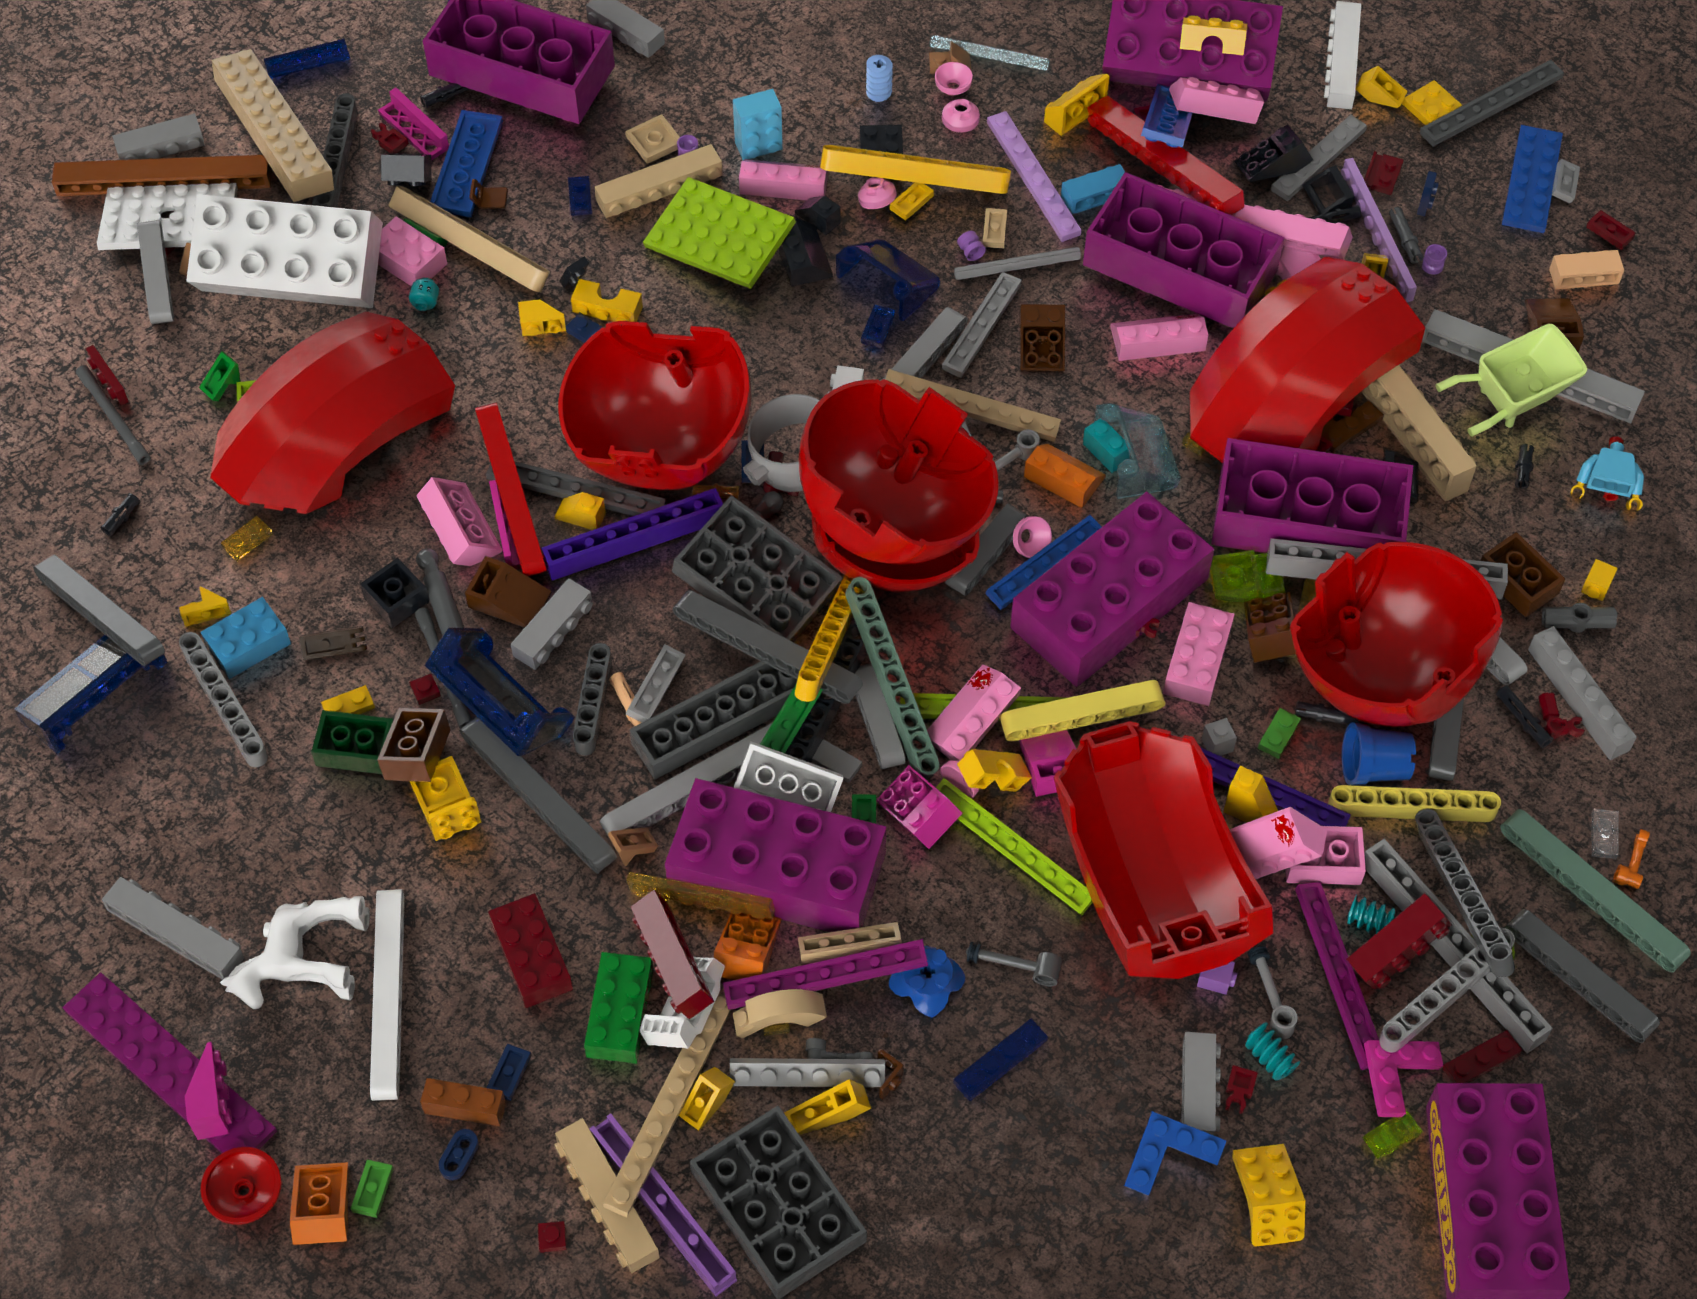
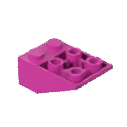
(1044, 757)
(919, 806)
(207, 1096)

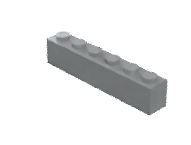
(1582, 693)
(173, 928)

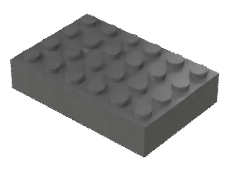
(756, 571)
(778, 1202)

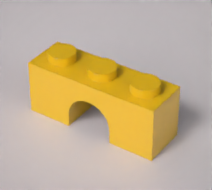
(1197, 29)
(589, 302)
(985, 766)

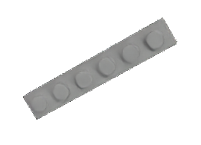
(1322, 154)
(981, 324)
(806, 1072)

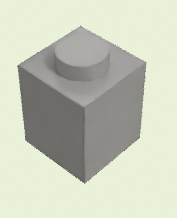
(1219, 737)

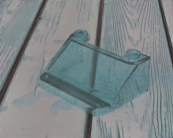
(1151, 461)

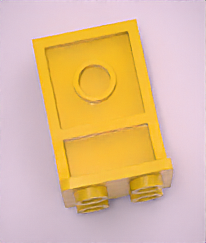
(446, 801)
(1272, 1194)

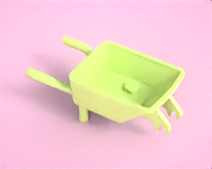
(1523, 374)

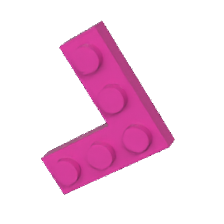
(1385, 1076)

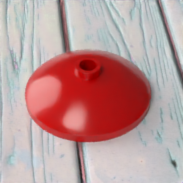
(240, 1170)

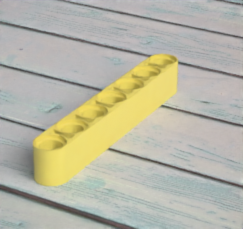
(1082, 710)
(1424, 798)

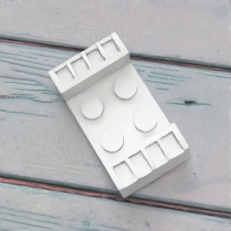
(676, 1029)

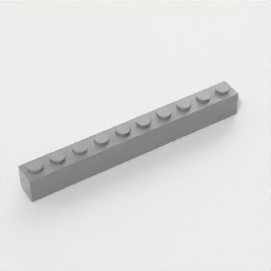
(1591, 390)
(1312, 559)
(1495, 992)

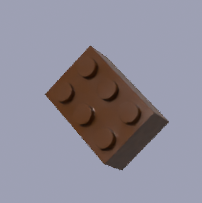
(1530, 576)
(414, 744)

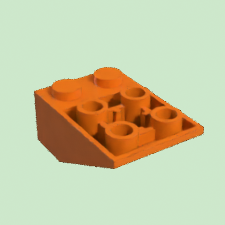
(746, 945)

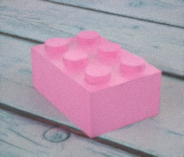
(409, 252)
(1340, 862)

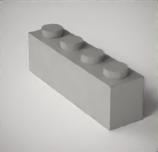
(626, 25)
(160, 139)
(552, 624)
(1200, 1081)

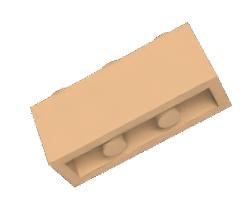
(1586, 269)

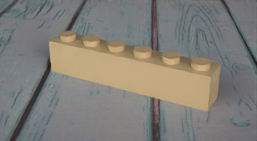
(657, 181)
(596, 1178)

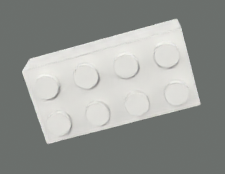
(787, 778)

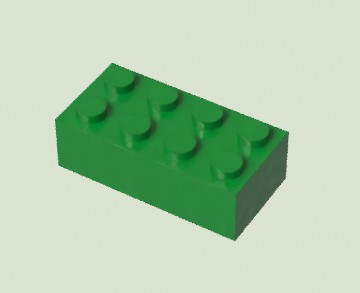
(618, 1007)

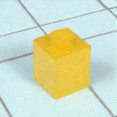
(1599, 580)

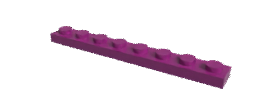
(1337, 968)
(829, 972)

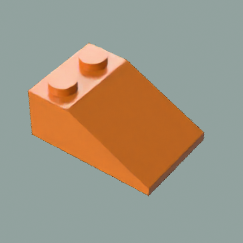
(319, 1203)

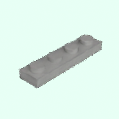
(655, 684)

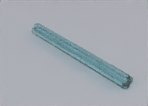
(992, 53)

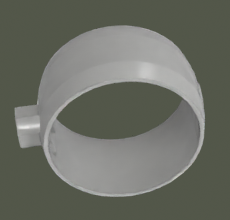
(768, 419)

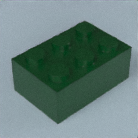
(350, 741)

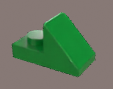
(220, 375)

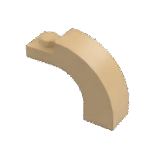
(777, 1007)

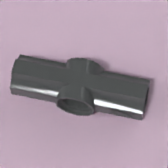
(1568, 617)

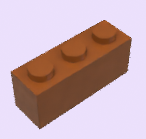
(463, 1102)

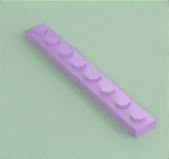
(1034, 176)
(1380, 234)

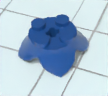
(932, 993)

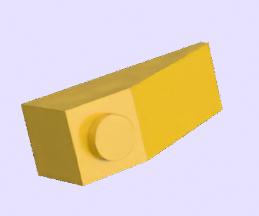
(829, 1107)

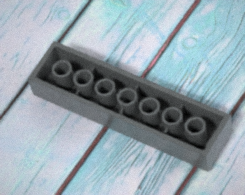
(711, 718)

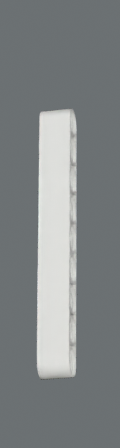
(387, 995)

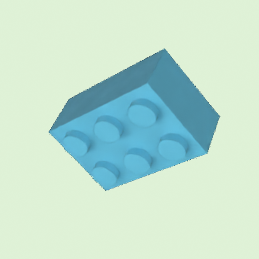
(757, 124)

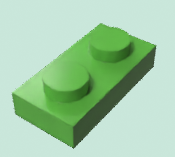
(1279, 733)
(372, 1188)

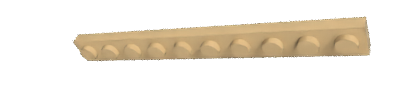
(664, 1113)

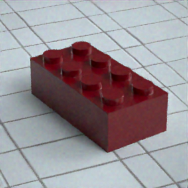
(1400, 942)
(530, 950)

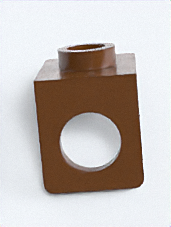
(488, 197)
(894, 1079)

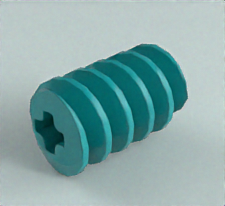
(1369, 915)
(1270, 1053)

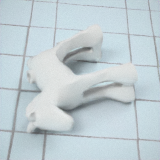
(284, 950)

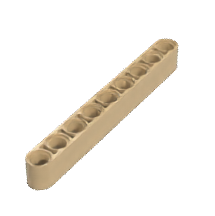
(469, 238)

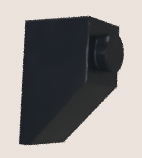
(821, 213)

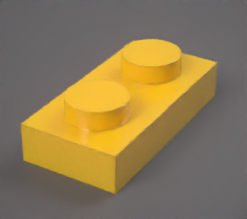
(911, 200)
(353, 702)

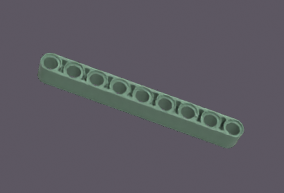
(894, 667)
(1595, 891)

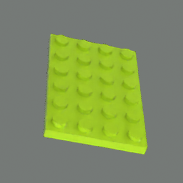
(719, 232)

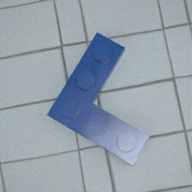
(1157, 1137)

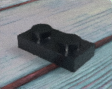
(574, 272)

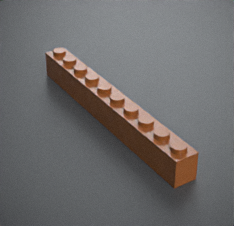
(98, 176)

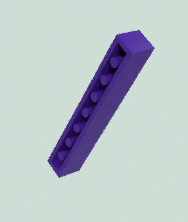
(630, 534)

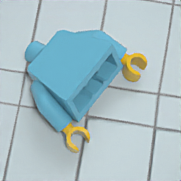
(1612, 473)

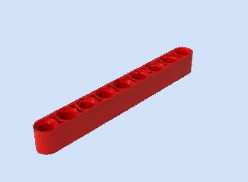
(510, 489)

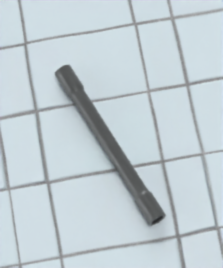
(134, 445)
(427, 627)

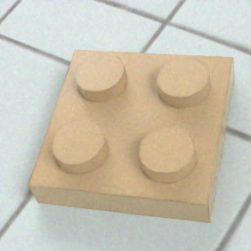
(653, 138)

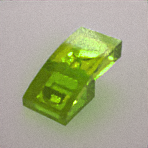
(1392, 1134)

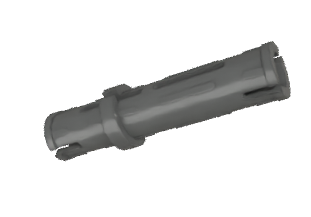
(1409, 241)

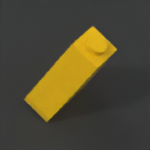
(1249, 796)

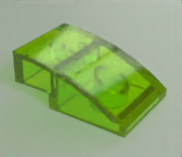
(1243, 577)

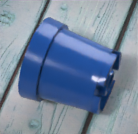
(1376, 755)

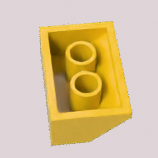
(1072, 105)

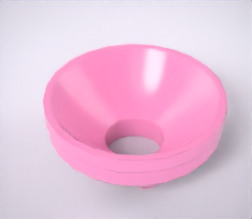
(953, 73)
(960, 120)
(877, 193)
(1039, 536)
(952, 773)

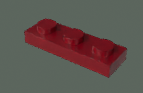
(105, 375)
(1482, 1058)

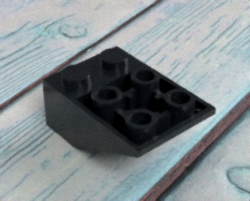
(1275, 156)

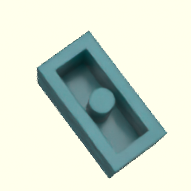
(1105, 444)

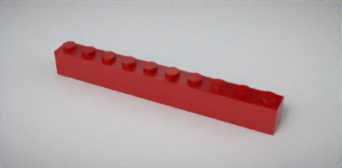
(1172, 163)

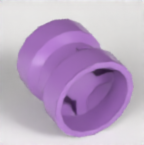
(686, 144)
(971, 246)
(1434, 259)

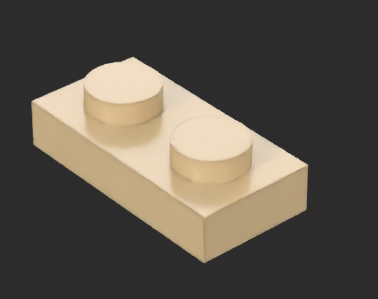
(994, 228)

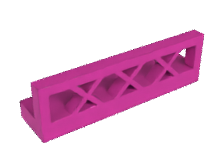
(424, 125)
(507, 542)

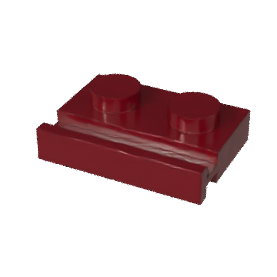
(1383, 173)

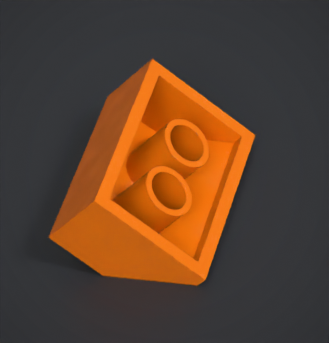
(1062, 474)

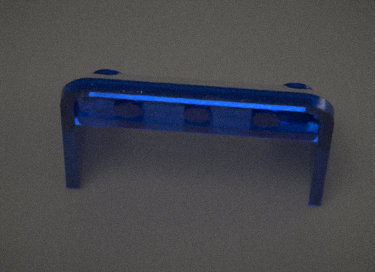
(913, 280)

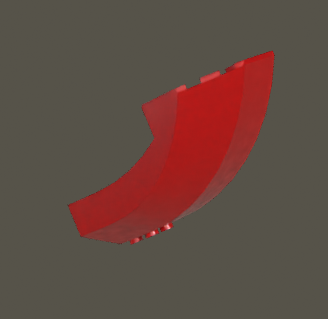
(1302, 357)
(327, 411)
(1159, 852)

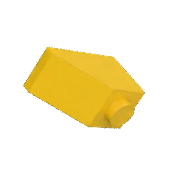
(1380, 88)
(1376, 263)
(582, 510)
(706, 1097)

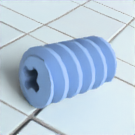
(879, 78)

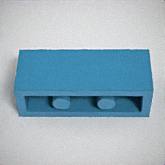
(1090, 189)

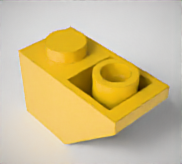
(540, 318)

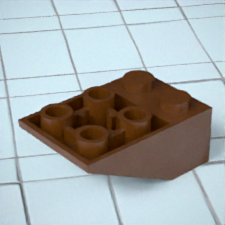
(1559, 313)
(1042, 337)
(505, 593)
(1269, 626)

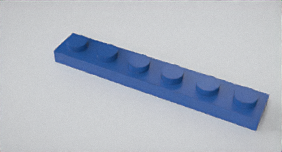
(1024, 575)

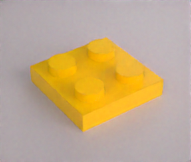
(1430, 102)

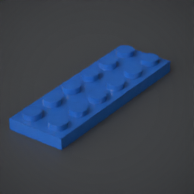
(1165, 121)
(466, 160)
(1532, 179)

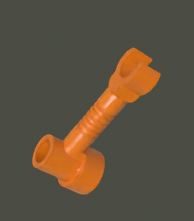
(1629, 875)

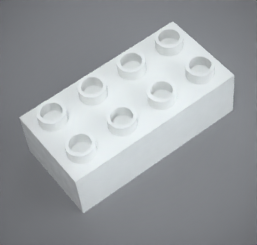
(284, 251)

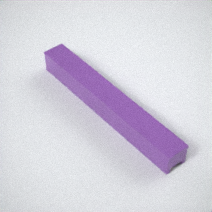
(669, 1212)

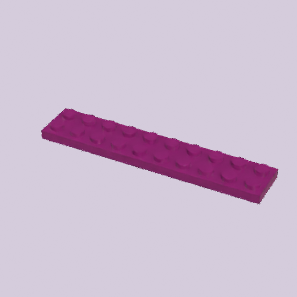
(157, 1058)

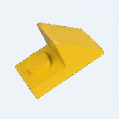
(208, 609)

